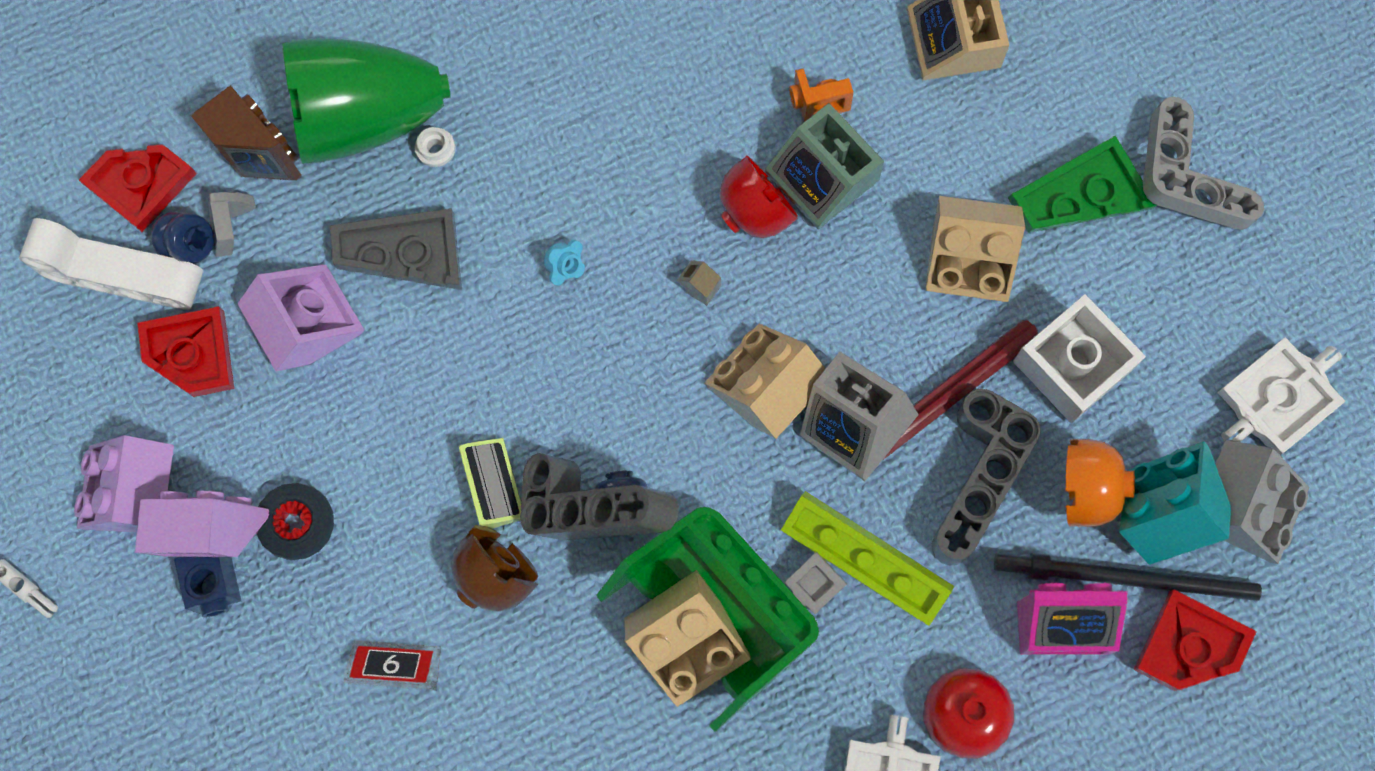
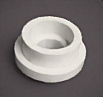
(431, 137)

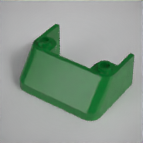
(759, 604)

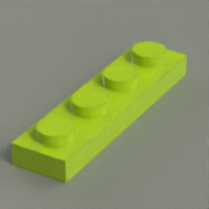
(867, 558)

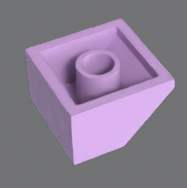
(299, 315)

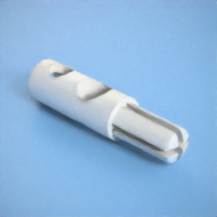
(11, 576)

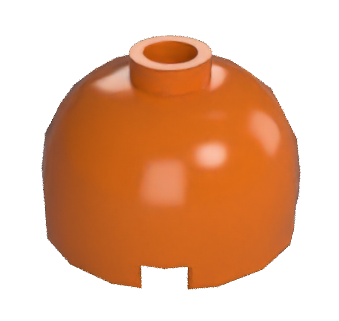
(1096, 483)

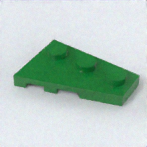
(1084, 190)

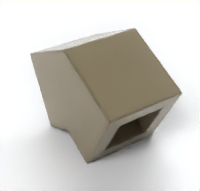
(700, 281)

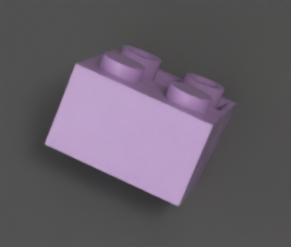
(117, 478)
(197, 525)

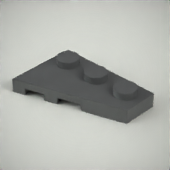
(401, 247)

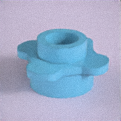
(564, 261)

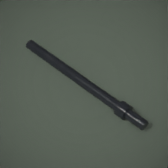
(1042, 567)

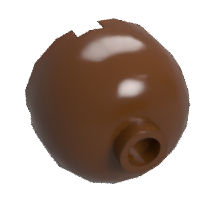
(490, 573)

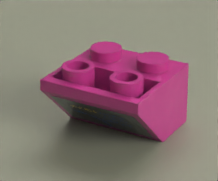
(1071, 621)

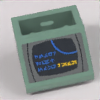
(825, 166)

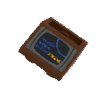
(247, 137)

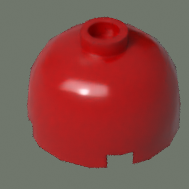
(754, 202)
(968, 713)

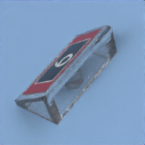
(393, 665)

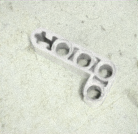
(108, 268)

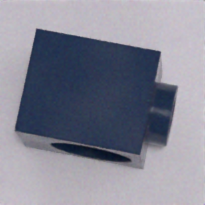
(192, 573)

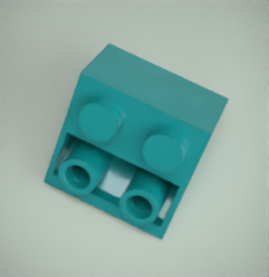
(1176, 505)

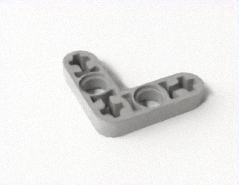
(1177, 173)

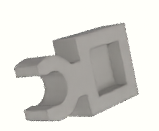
(815, 583)

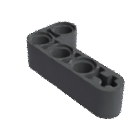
(979, 483)
(559, 510)

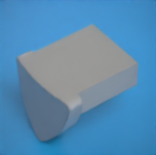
(220, 210)

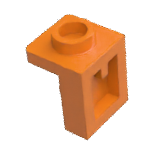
(813, 99)

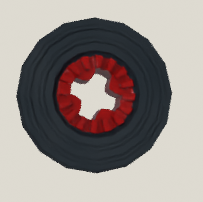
(315, 513)

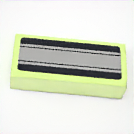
(491, 482)

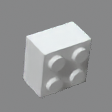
(1078, 358)

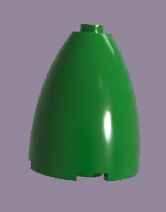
(357, 95)

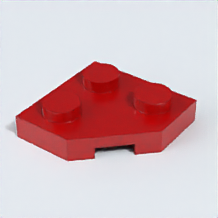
(138, 181)
(189, 350)
(1192, 644)

